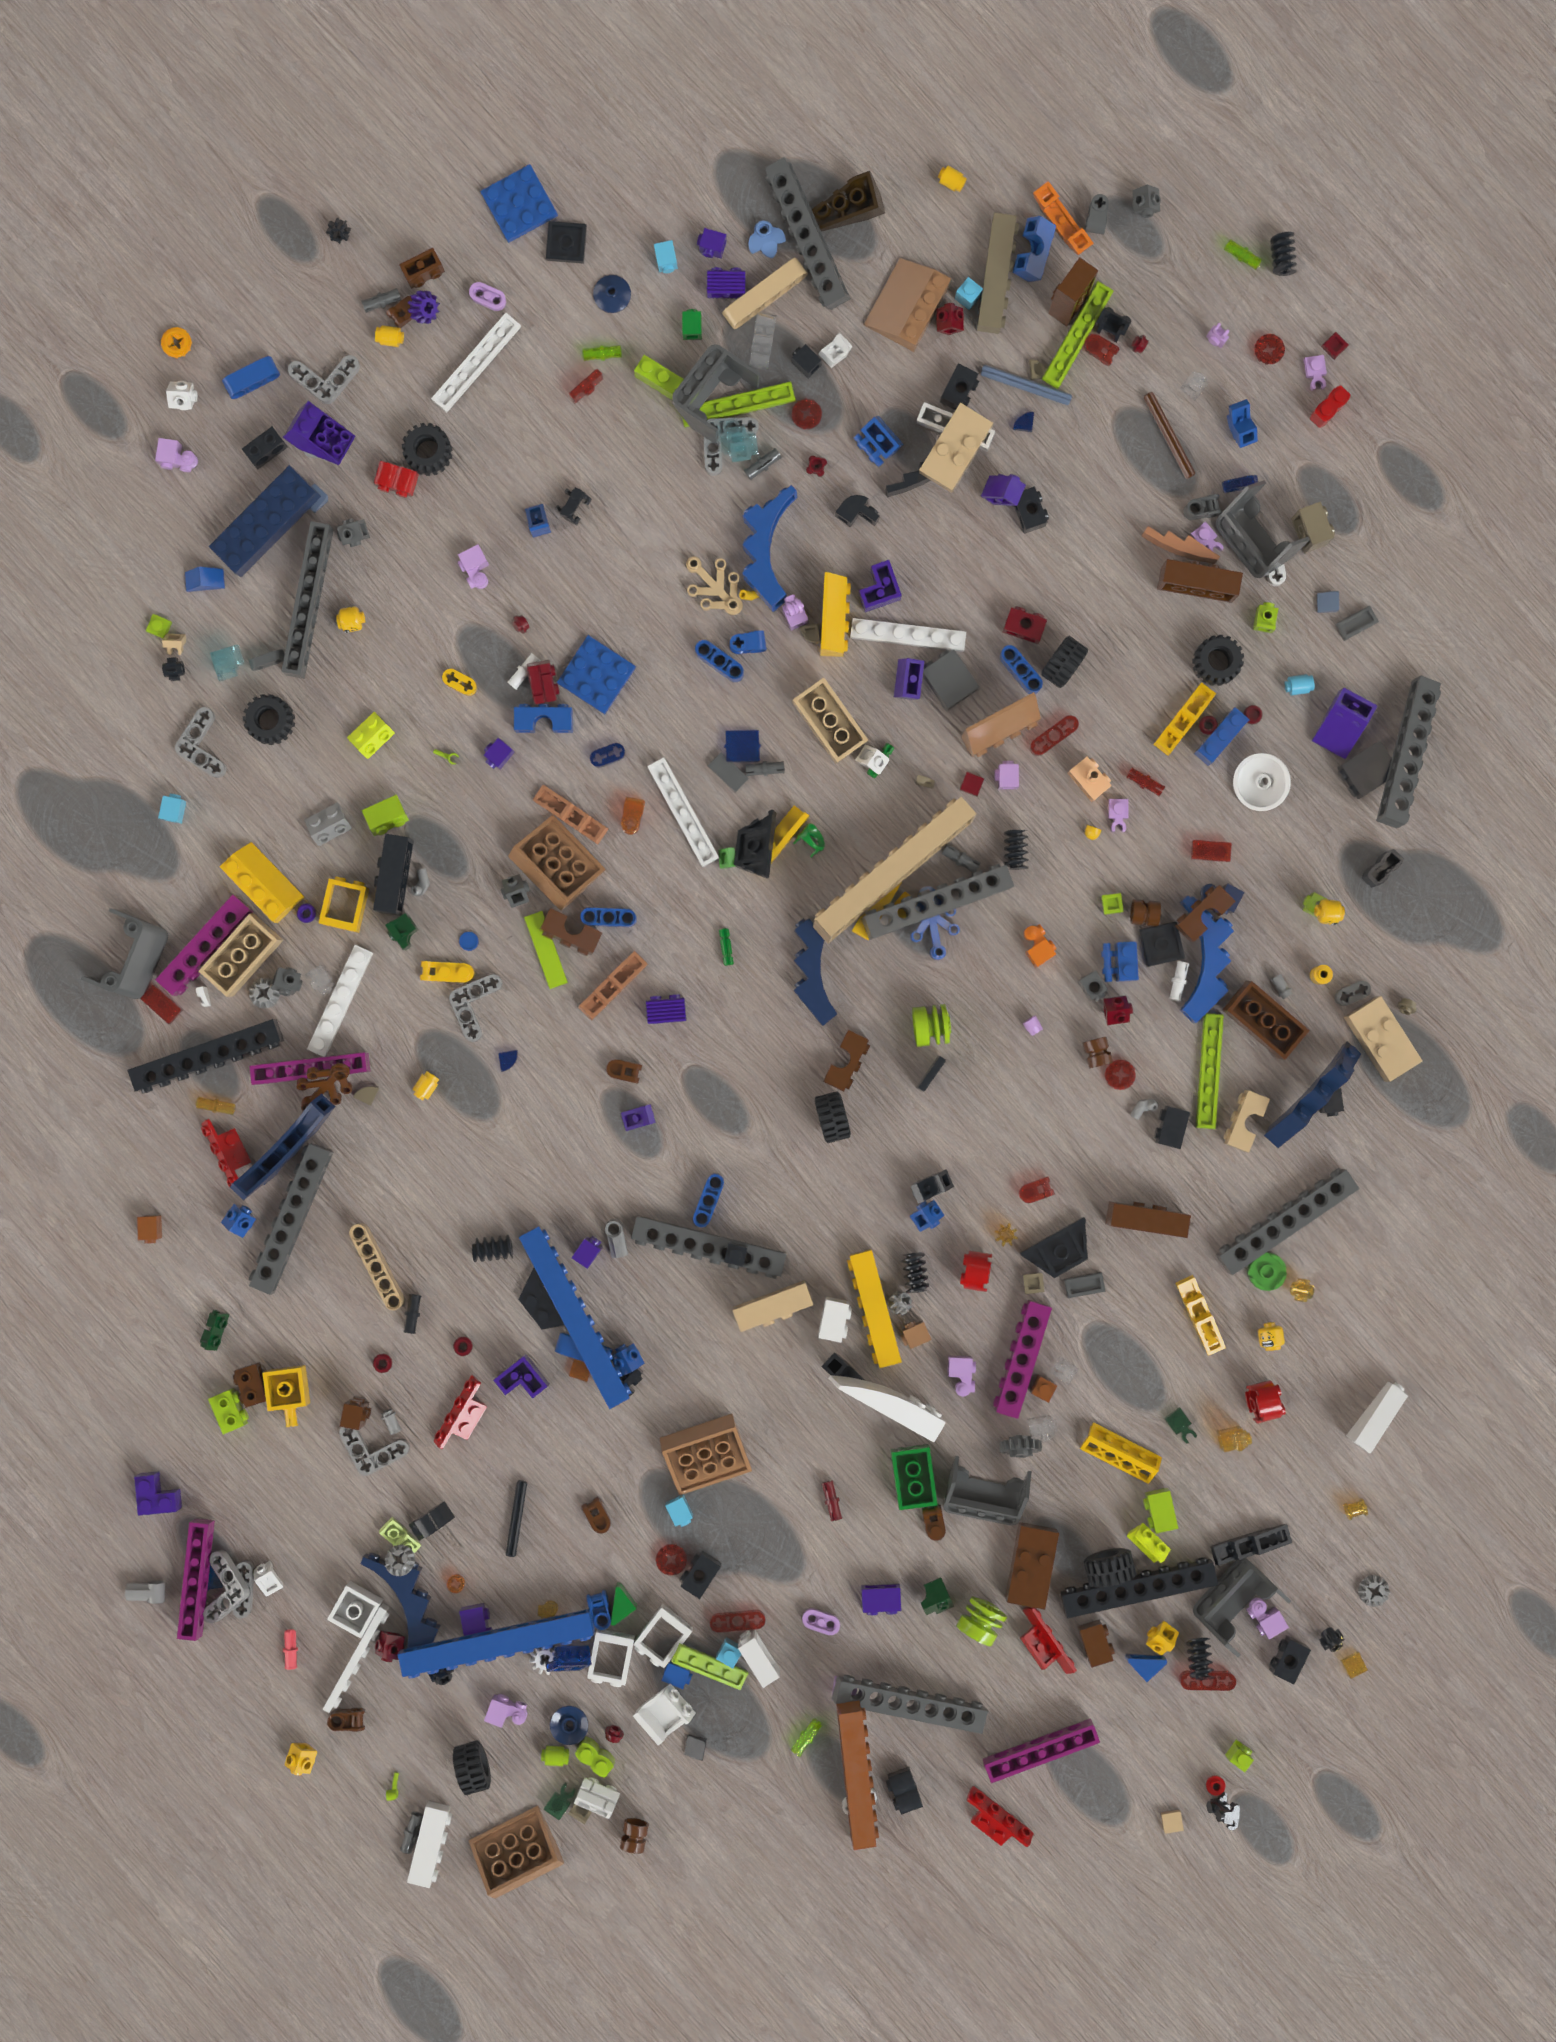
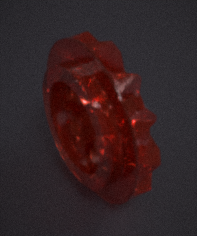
(1273, 342)
(809, 422)
(1113, 1080)
(671, 1568)

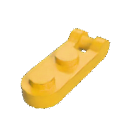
(447, 972)

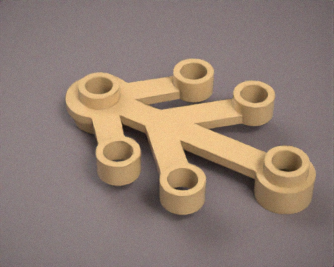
(715, 588)

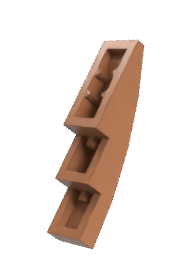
(1188, 548)
(570, 814)
(613, 985)

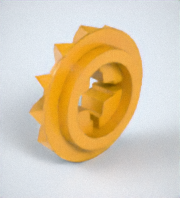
(179, 334)

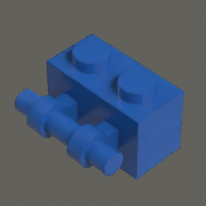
(881, 437)
(1125, 961)

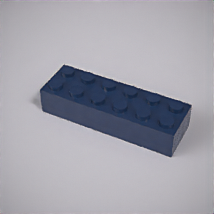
(265, 521)

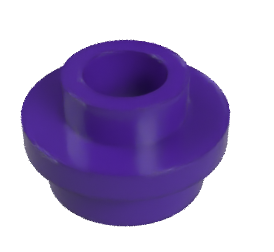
(300, 913)

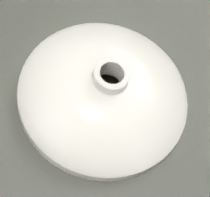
(1250, 786)

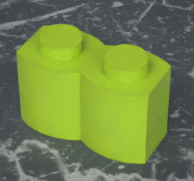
(591, 1754)

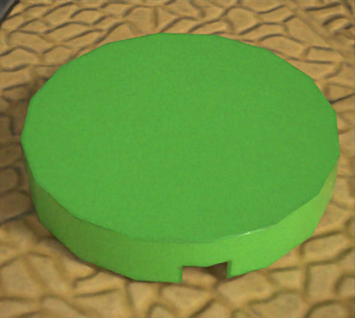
(1267, 1272)

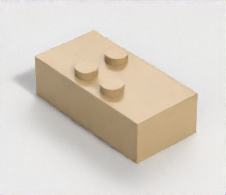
(956, 447)
(829, 720)
(240, 955)
(1383, 1039)
(773, 1306)

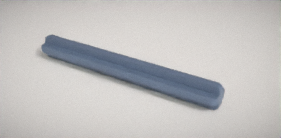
(1026, 385)

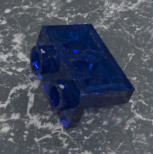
(570, 1659)

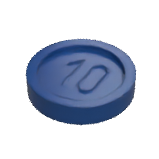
(469, 941)

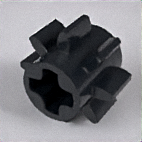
(338, 230)
(173, 669)
(1331, 1639)
(442, 1677)

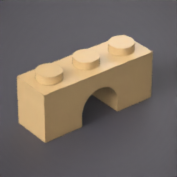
(1238, 1135)

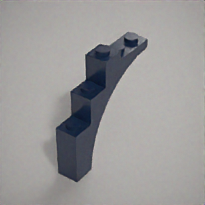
(812, 991)
(1315, 1097)
(285, 1148)
(414, 1602)

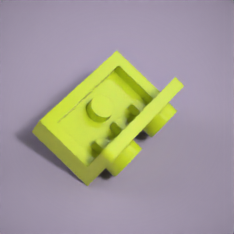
(370, 735)
(1149, 1543)

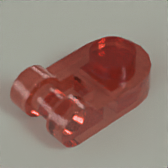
(1094, 345)
(1029, 1193)

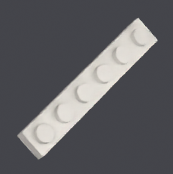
(476, 362)
(908, 635)
(683, 812)
(340, 1001)
(353, 1665)

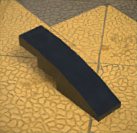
(910, 481)
(1251, 1544)

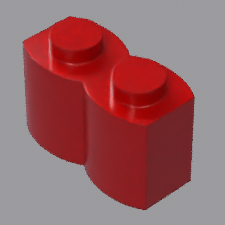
(1330, 406)
(396, 479)

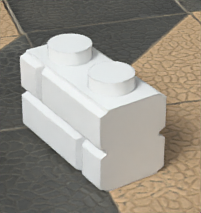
(597, 1797)

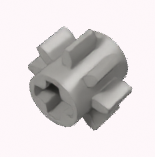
(900, 1303)

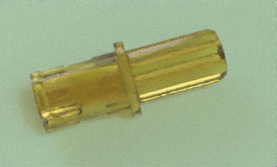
(215, 1105)

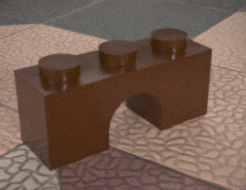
(1191, 924)
(554, 928)
(841, 1077)

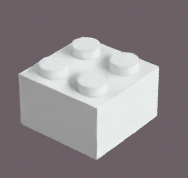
(833, 1319)
(355, 1609)

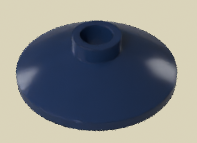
(612, 302)
(569, 1734)

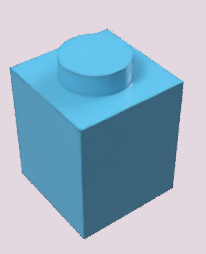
(665, 256)
(968, 293)
(172, 808)
(679, 1511)
(728, 1653)

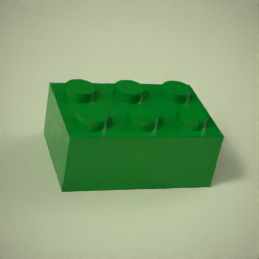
(913, 1477)

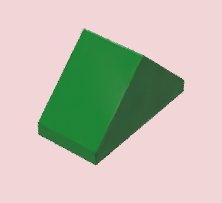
(623, 1604)

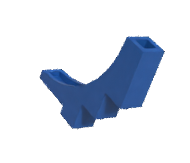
(757, 547)
(1214, 960)

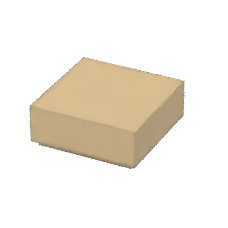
(1172, 1821)

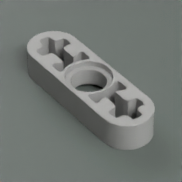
(247, 1603)

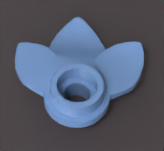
(766, 242)

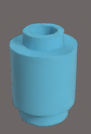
(1299, 684)

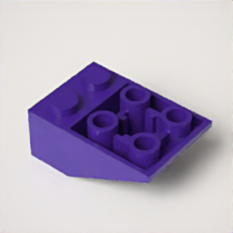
(319, 434)
(1344, 722)

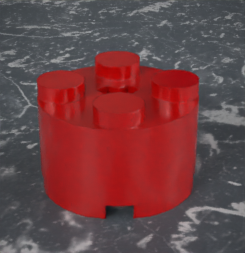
(977, 1271)
(1264, 1401)

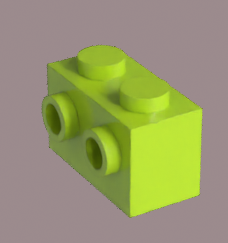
(385, 815)
(228, 1411)
(1161, 1510)

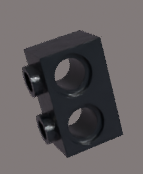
(264, 447)

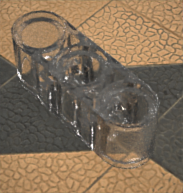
(762, 341)

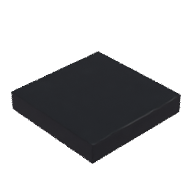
(566, 242)
(1161, 944)
(931, 1073)

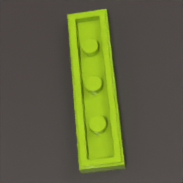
(546, 951)
(709, 1666)

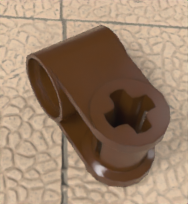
(348, 1719)

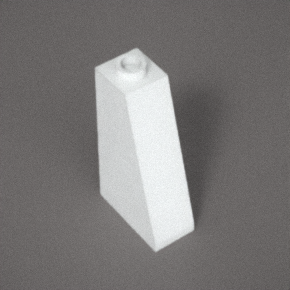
(1377, 1417)

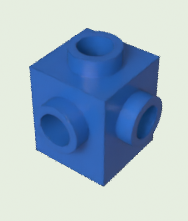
(927, 1215)
(238, 1220)
(627, 1358)

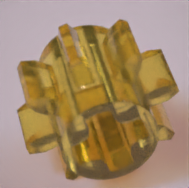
(1008, 1239)
(1302, 1290)

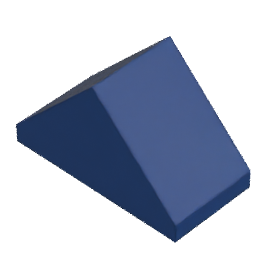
(537, 520)
(204, 579)
(1146, 1665)

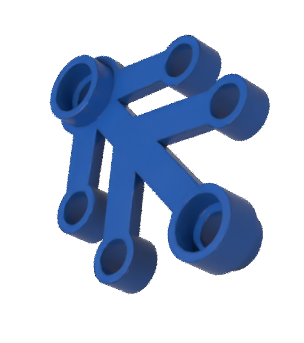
(932, 922)

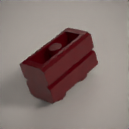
(542, 682)

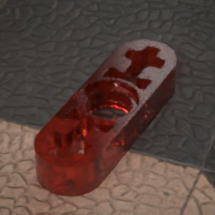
(1062, 723)
(751, 1626)
(1221, 1676)

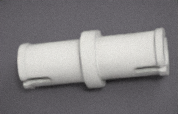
(522, 672)
(1179, 981)

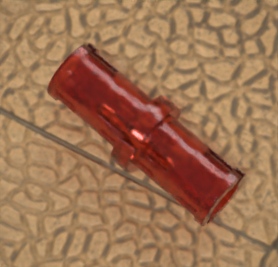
(1145, 781)

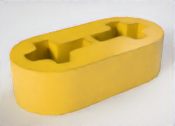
(457, 685)

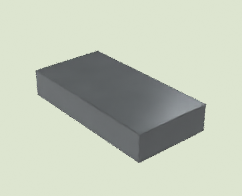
(1357, 623)
(728, 772)
(1084, 1285)

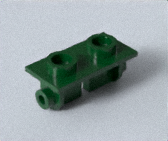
(212, 1338)

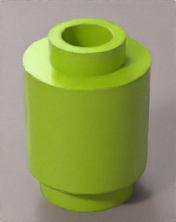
(555, 1755)

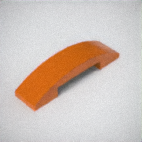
(1057, 214)

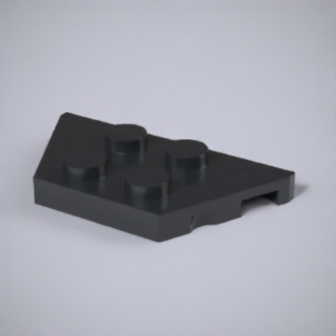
(755, 846)
(1060, 1250)
(539, 1304)

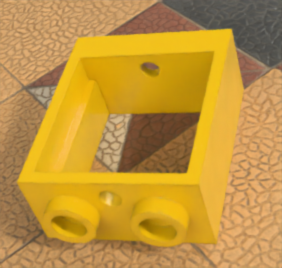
(356, 925)

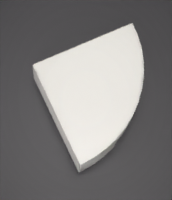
(203, 993)

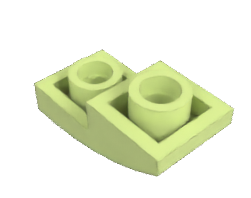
(399, 1535)

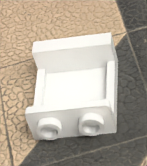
(664, 1713)

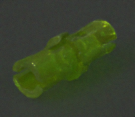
(1243, 254)
(602, 353)
(806, 1737)

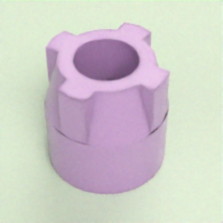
(1032, 1025)

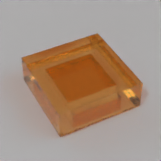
(579, 1370)

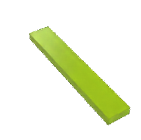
(1077, 335)
(748, 402)
(1209, 1071)

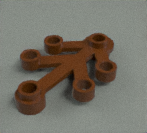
(337, 1072)

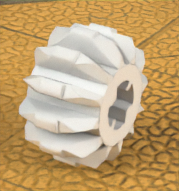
(537, 1658)

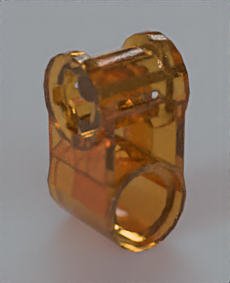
(632, 811)

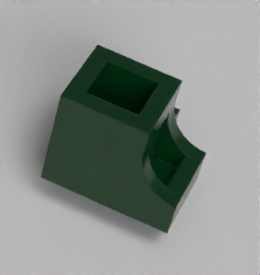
(402, 930)
(936, 1598)

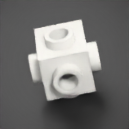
(181, 395)

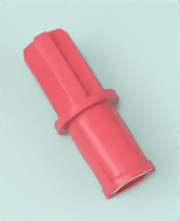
(290, 1649)

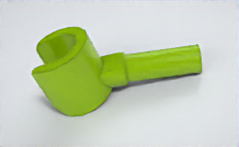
(447, 756)
(393, 1793)

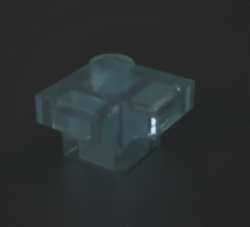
(741, 445)
(227, 662)

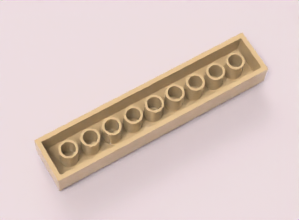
(894, 869)

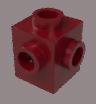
(950, 319)
(1117, 1010)
(389, 1645)

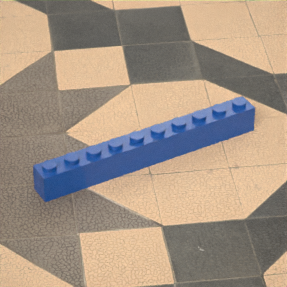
(574, 1318)
(495, 1643)

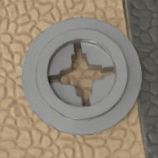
(263, 1002)
(408, 1558)
(1365, 1594)

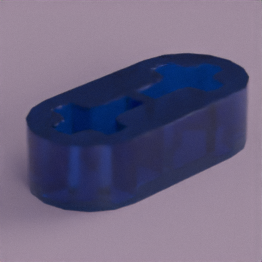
(1238, 484)
(605, 751)

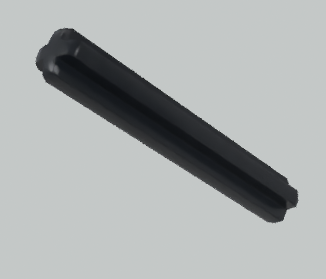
(516, 1518)

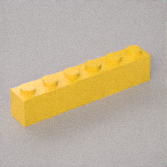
(875, 1308)

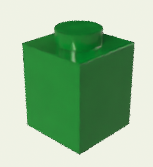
(692, 324)

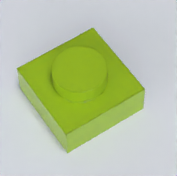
(158, 626)
(1112, 904)

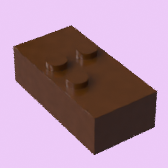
(1072, 291)
(1200, 580)
(1265, 1020)
(1148, 1219)
(1032, 1565)

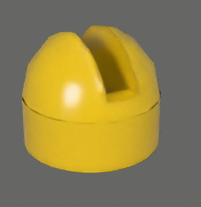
(1092, 832)

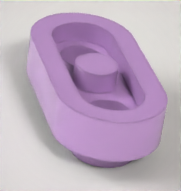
(488, 296)
(820, 1621)

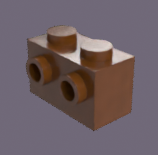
(422, 268)
(250, 1384)
(355, 1413)
(1095, 1643)

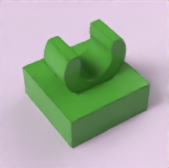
(726, 858)

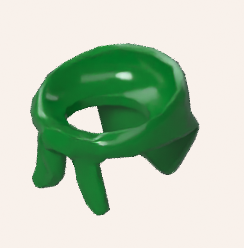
(808, 831)

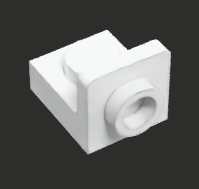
(872, 759)
(267, 1578)

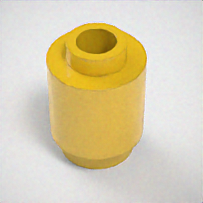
(952, 178)
(389, 336)
(1316, 977)
(425, 1085)

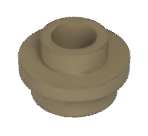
(1407, 1006)

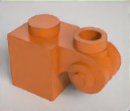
(1042, 949)

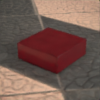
(1335, 345)
(971, 784)

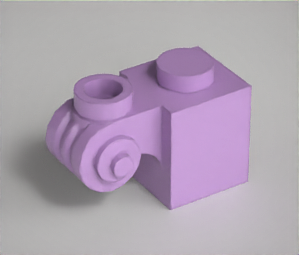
(169, 456)
(472, 562)
(794, 612)
(963, 1368)
(1269, 1622)
(502, 1707)

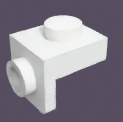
(835, 351)

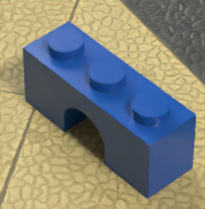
(1040, 234)
(526, 717)
(1221, 736)

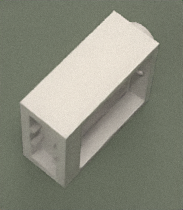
(673, 1619)
(615, 1638)
(758, 1657)

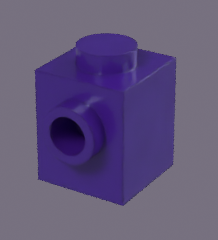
(712, 243)
(497, 754)

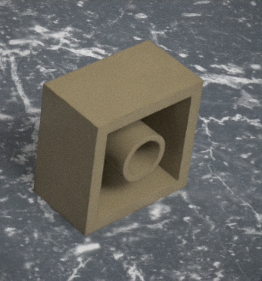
(1313, 523)

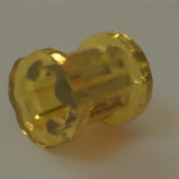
(1355, 1509)

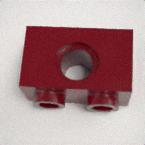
(1014, 628)

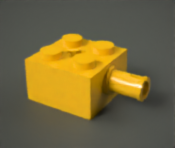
(279, 1398)

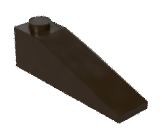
(851, 204)

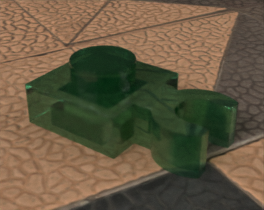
(1179, 1423)
(558, 1803)

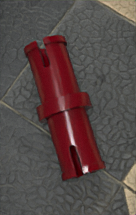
(831, 1500)

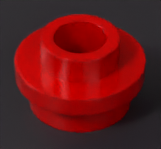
(1211, 1781)

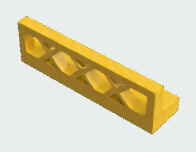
(787, 829)
(1123, 1450)

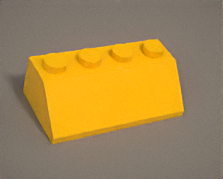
(834, 614)
(262, 882)

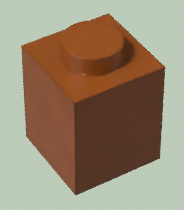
(149, 1228)
(1043, 1388)

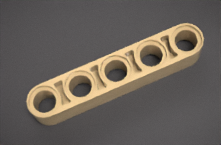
(764, 293)
(384, 1273)

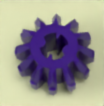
(423, 307)

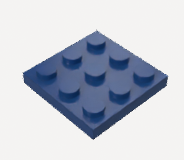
(519, 203)
(596, 674)

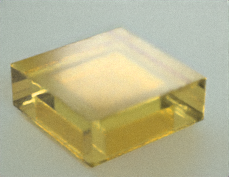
(1354, 1665)

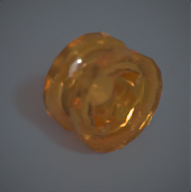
(453, 1589)

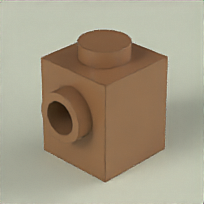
(915, 1334)

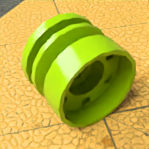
(931, 1025)
(980, 1623)

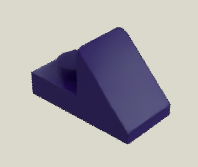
(638, 1117)

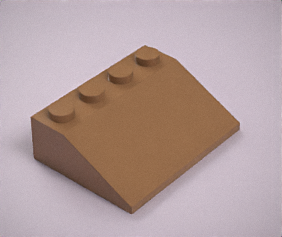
(908, 303)
(1001, 726)
(556, 862)
(705, 1454)
(515, 1852)

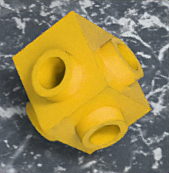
(1162, 1638)
(300, 1758)

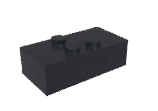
(393, 874)

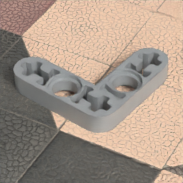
(328, 384)
(721, 424)
(193, 743)
(466, 1004)
(371, 1458)
(232, 1587)

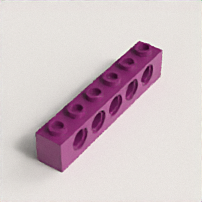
(168, 978)
(297, 1069)
(1013, 1407)
(195, 1579)
(1041, 1750)

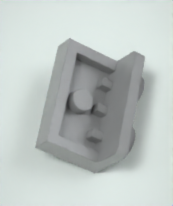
(327, 824)

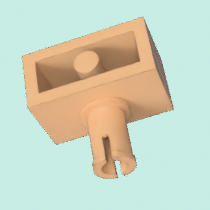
(1089, 778)

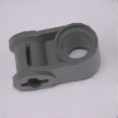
(1097, 217)
(1206, 506)

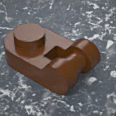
(401, 306)
(617, 1069)
(600, 1522)
(936, 1528)

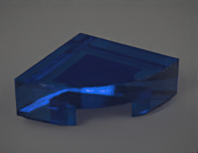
(1024, 422)
(507, 1059)

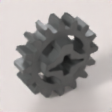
(1020, 1446)

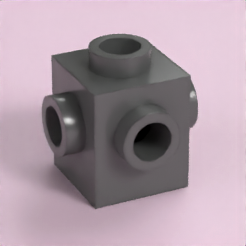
(1146, 201)
(352, 532)
(515, 890)
(280, 981)

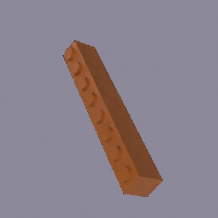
(856, 1775)

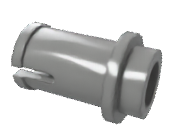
(1281, 986)
(391, 1421)

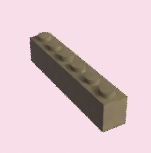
(996, 273)

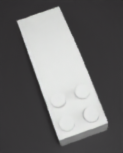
(897, 1406)

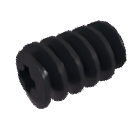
(1281, 254)
(1015, 849)
(492, 1248)
(915, 1272)
(1199, 1659)

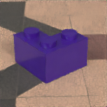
(885, 589)
(523, 1373)
(151, 1498)

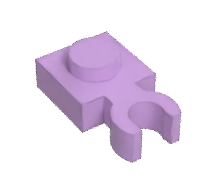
(1218, 336)
(1315, 369)
(1206, 536)
(1118, 811)

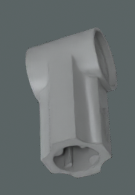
(616, 1240)
(152, 1592)

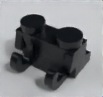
(1113, 323)
(572, 504)
(1222, 1811)

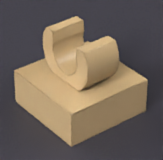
(174, 641)

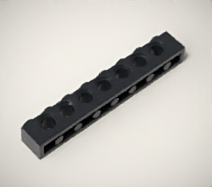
(140, 1075)
(1206, 1578)

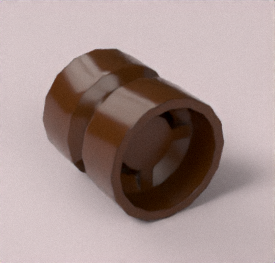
(1145, 912)
(1097, 1052)
(633, 1839)

